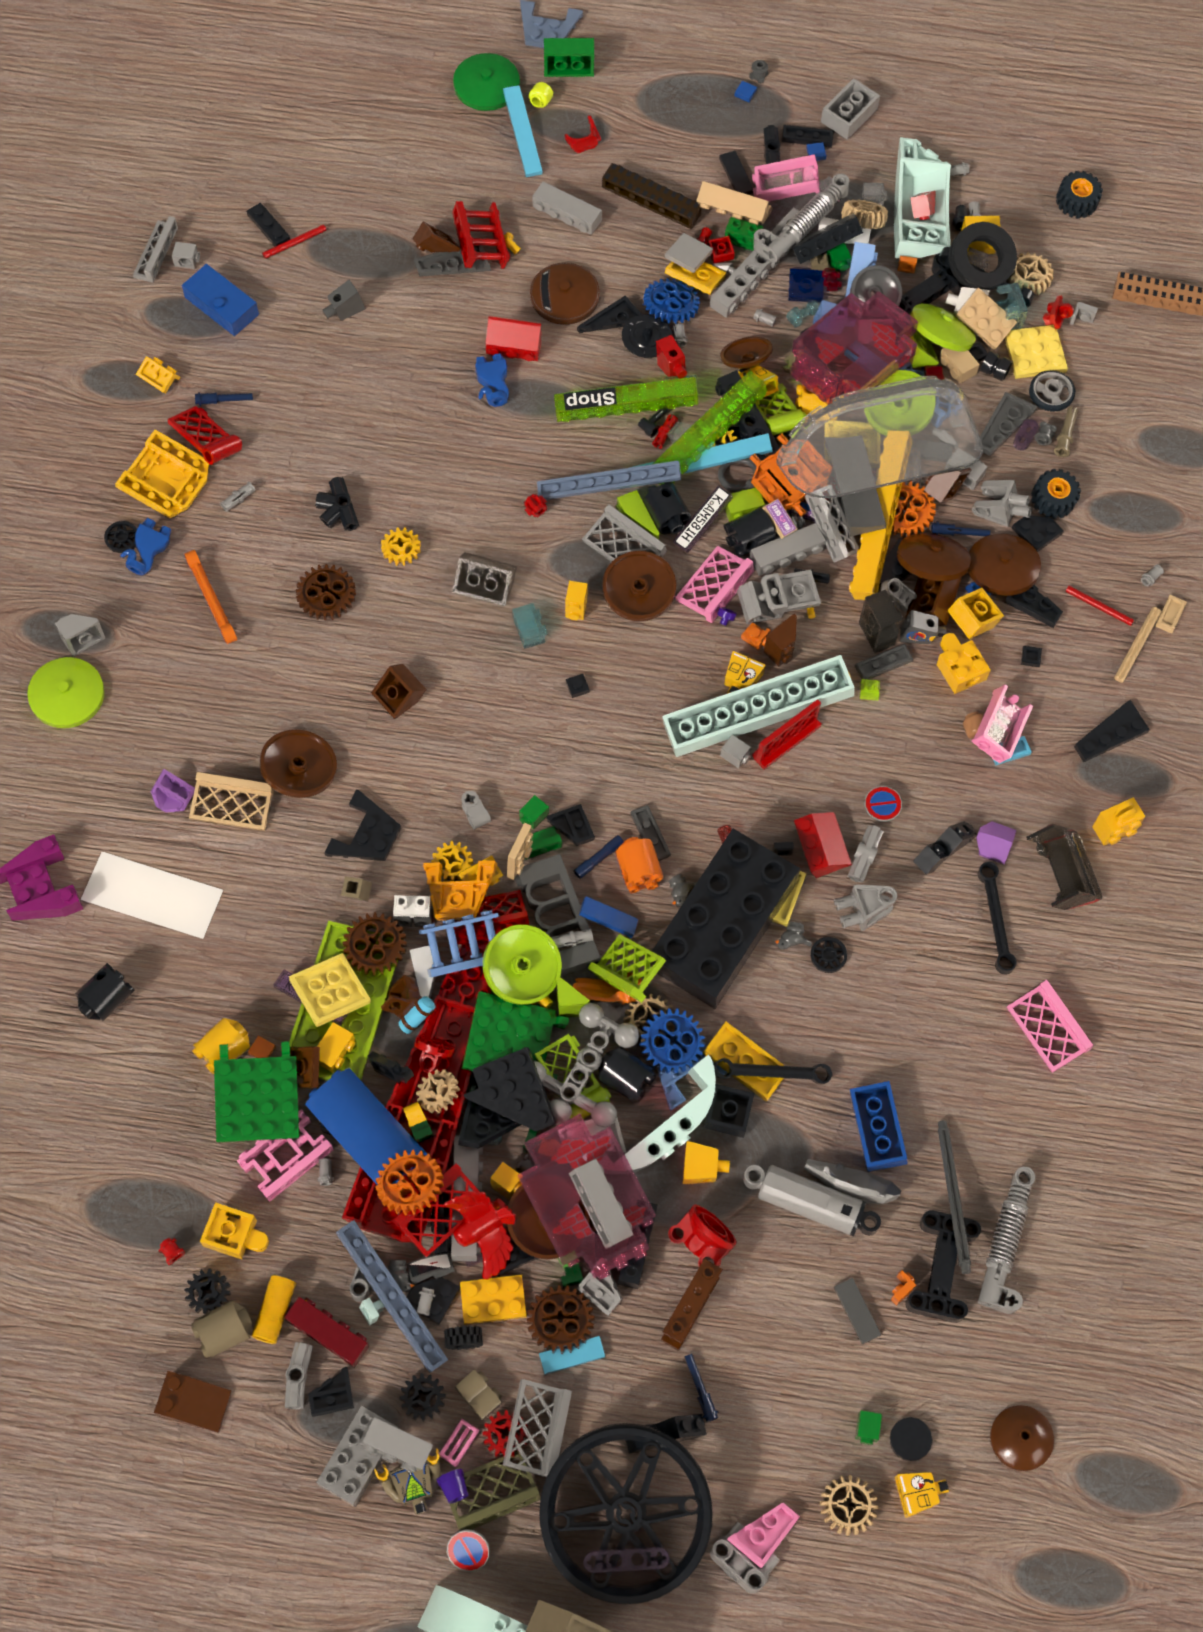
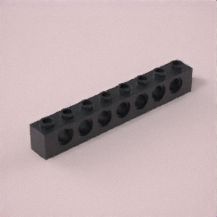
(754, 416)

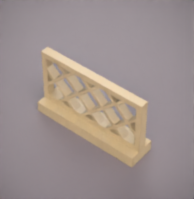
(235, 785)

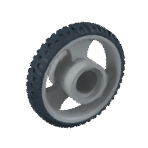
(1051, 399)

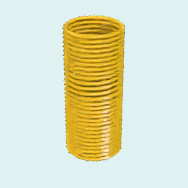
(275, 1303)

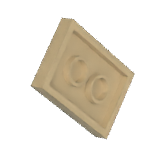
(985, 318)
(519, 851)

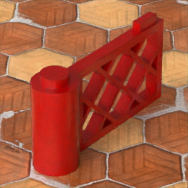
(217, 448)

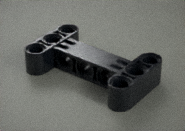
(932, 287)
(942, 1270)

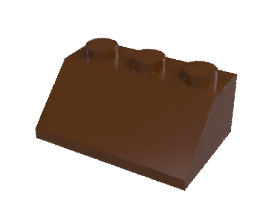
(934, 598)

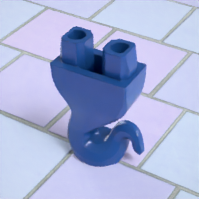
(492, 376)
(148, 545)

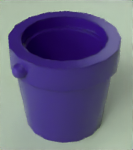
(453, 1485)

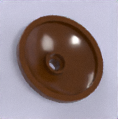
(746, 352)
(1012, 1448)

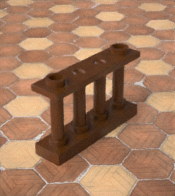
(691, 1304)

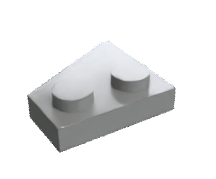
(601, 1292)

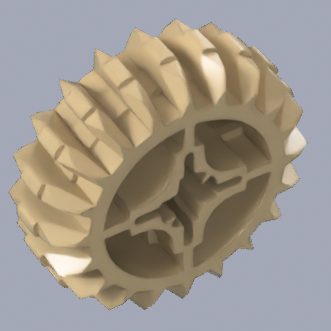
(868, 213)
(1032, 273)
(646, 1005)
(867, 1506)

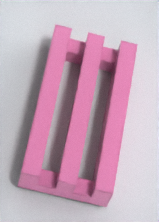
(468, 1427)

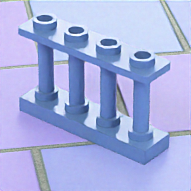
(438, 967)

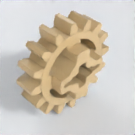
(437, 1091)

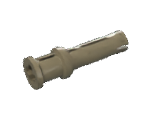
(1065, 437)

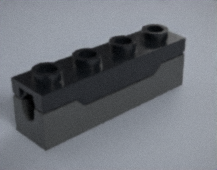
(827, 238)

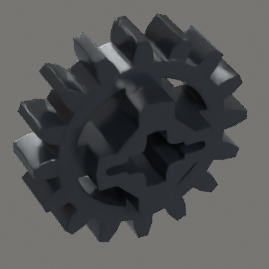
(211, 1283)
(432, 1393)

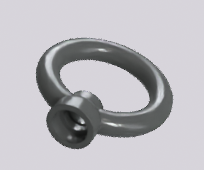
(734, 488)

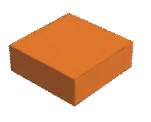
(907, 264)
(261, 1048)

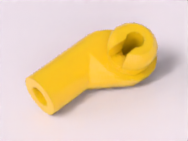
(510, 244)

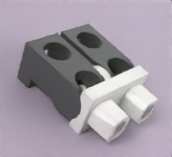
(413, 907)

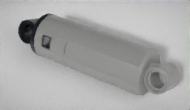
(812, 1200)

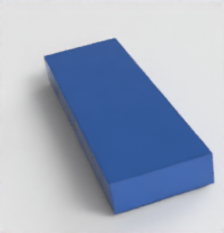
(608, 917)

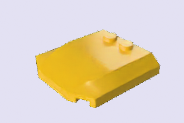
(165, 475)

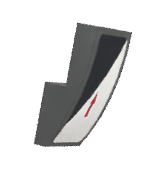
(433, 1265)

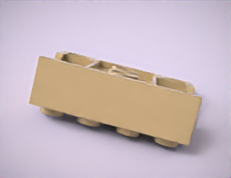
(733, 202)

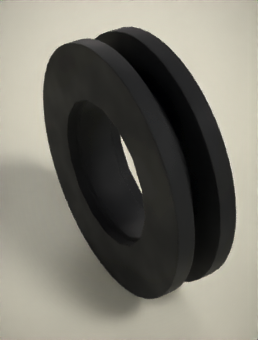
(1002, 244)

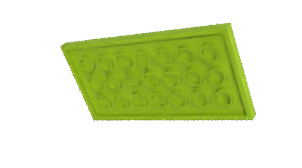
(360, 1022)

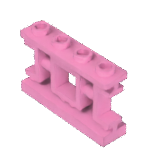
(293, 1168)

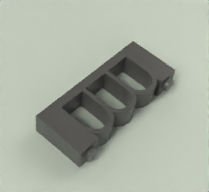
(541, 874)

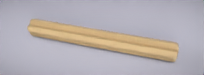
(1137, 644)

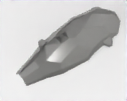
(863, 1184)

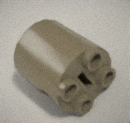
(222, 1328)

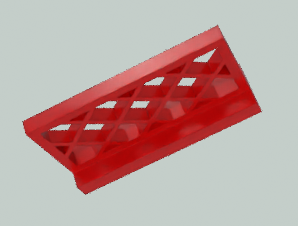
(788, 735)
(501, 922)
(402, 1220)

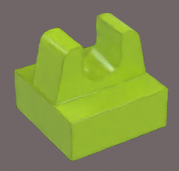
(869, 689)

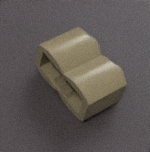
(478, 1394)

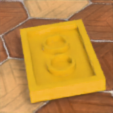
(705, 278)
(493, 1299)

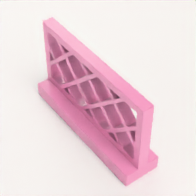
(728, 590)
(1062, 1014)

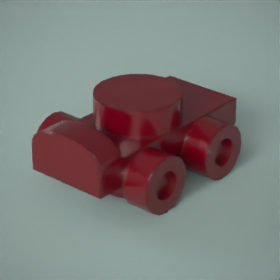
(830, 279)

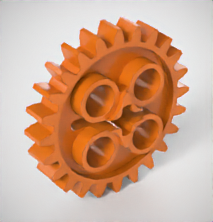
(921, 514)
(393, 1194)

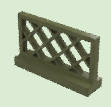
(502, 1506)

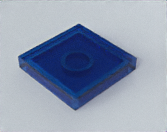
(805, 285)

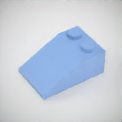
(863, 256)

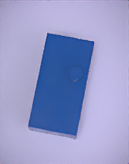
(220, 299)
(878, 1126)

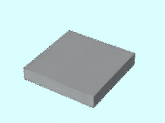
(688, 252)

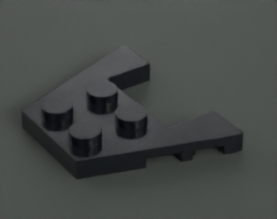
(373, 836)

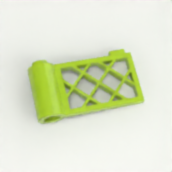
(782, 420)
(594, 1092)

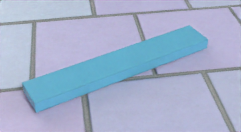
(522, 131)

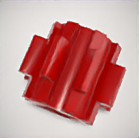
(535, 505)

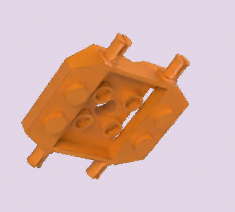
(770, 488)

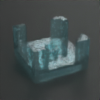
(1014, 304)

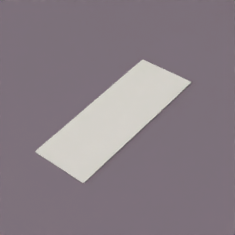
(152, 895)

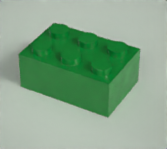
(568, 57)

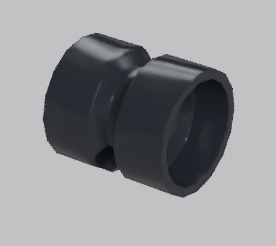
(995, 365)

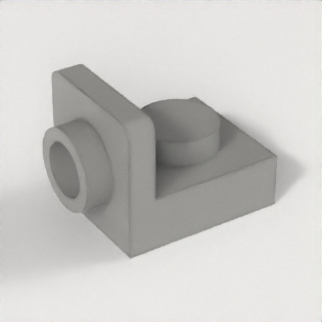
(1084, 312)

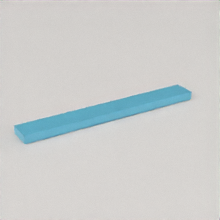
(730, 452)

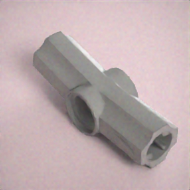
(865, 853)
(296, 1389)

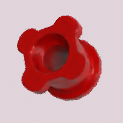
(171, 1250)

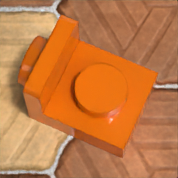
(755, 636)
(901, 1291)

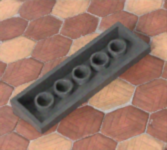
(863, 512)

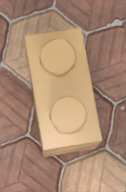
(960, 364)

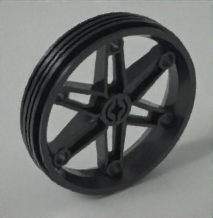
(549, 1529)

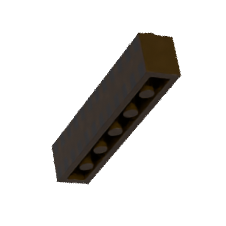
(651, 195)

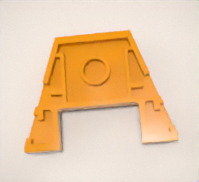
(458, 898)

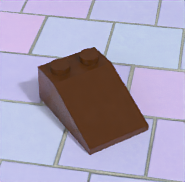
(192, 1402)

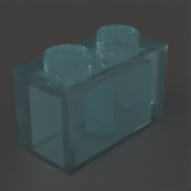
(529, 626)

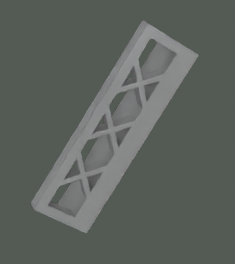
(159, 252)
(829, 526)

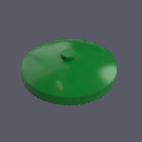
(481, 81)

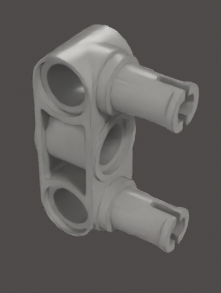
(738, 1566)

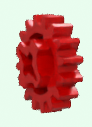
(496, 1430)

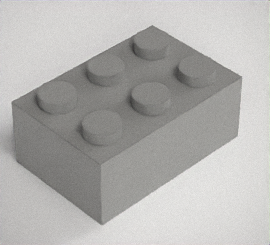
(850, 108)
(395, 1445)

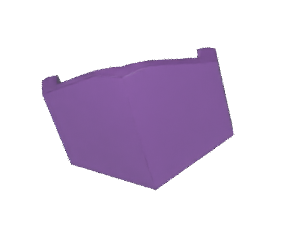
(171, 792)
(995, 841)

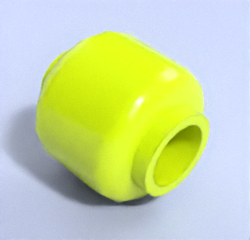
(540, 95)

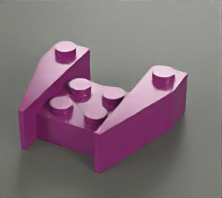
(33, 884)

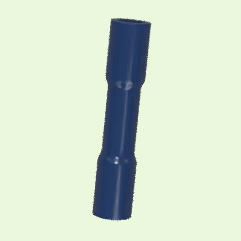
(590, 863)

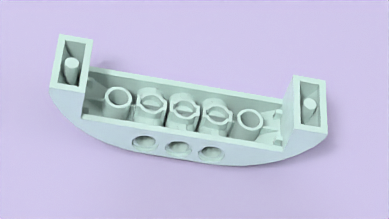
(691, 1114)
(456, 1613)

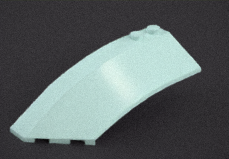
(918, 173)

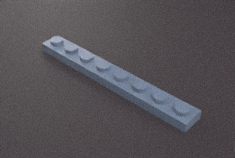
(609, 480)
(391, 1296)

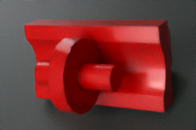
(1057, 312)

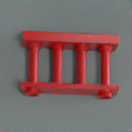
(467, 241)

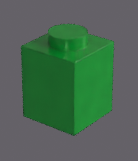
(839, 257)
(533, 812)
(868, 1427)

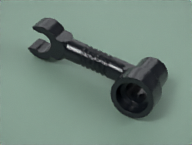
(650, 426)

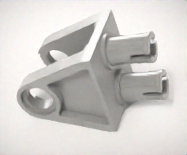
(1006, 502)
(868, 905)

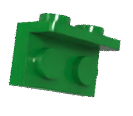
(741, 233)

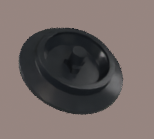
(641, 334)

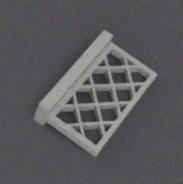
(630, 528)
(554, 1428)

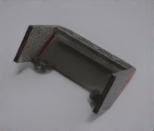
(1070, 866)

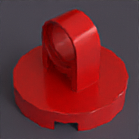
(434, 1049)

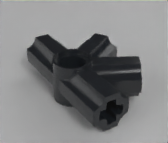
(333, 506)

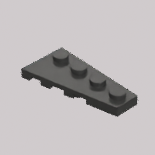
(448, 263)
(1005, 421)

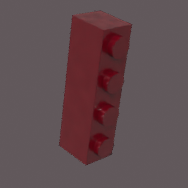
(326, 1331)

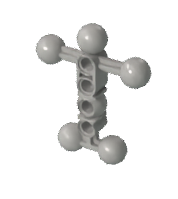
(602, 1113)

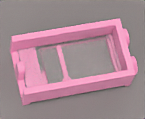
(786, 178)
(1001, 725)

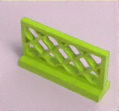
(619, 978)

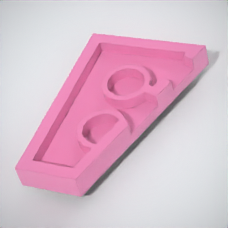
(765, 1534)

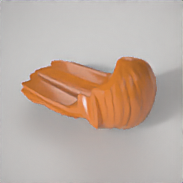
(601, 991)

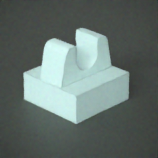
(371, 1310)

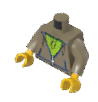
(412, 1487)

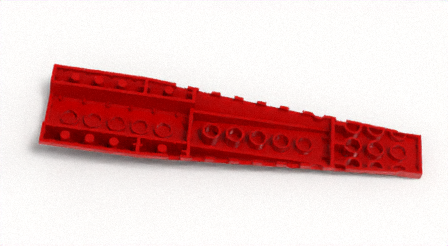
(452, 1023)

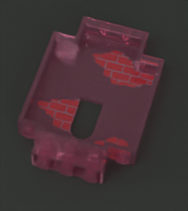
(871, 330)
(556, 1198)

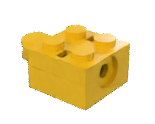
(961, 664)
(1118, 822)
(232, 1234)

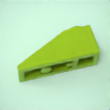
(634, 509)

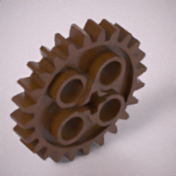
(325, 592)
(390, 951)
(560, 1338)

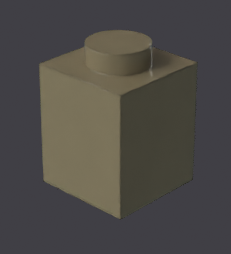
(356, 888)

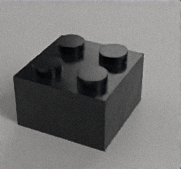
(729, 1111)

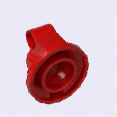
(704, 1235)

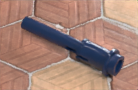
(213, 398)
(939, 528)
(704, 1398)

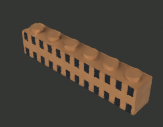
(1158, 293)

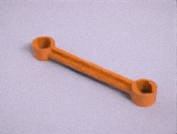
(210, 596)

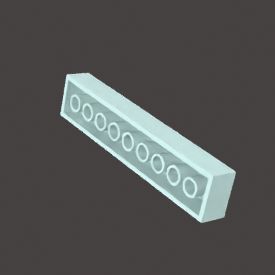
(757, 705)

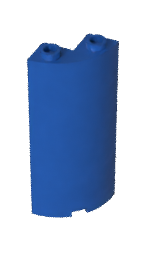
(360, 1122)

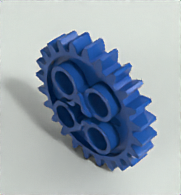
(671, 300)
(662, 1055)

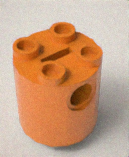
(639, 864)

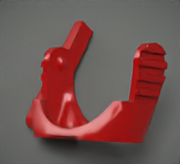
(585, 143)

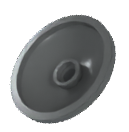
(876, 279)

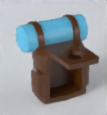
(408, 1004)

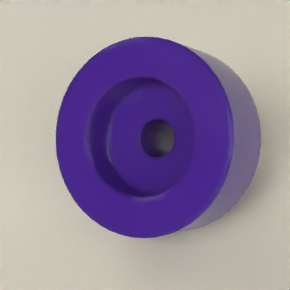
(726, 615)

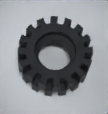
(463, 1337)

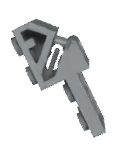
(777, 595)

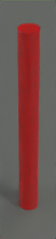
(294, 241)
(1099, 605)

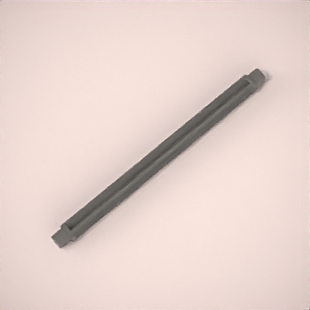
(954, 1197)

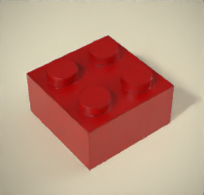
(722, 249)

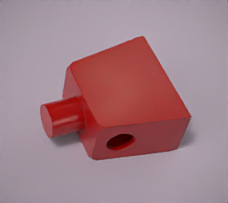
(675, 362)

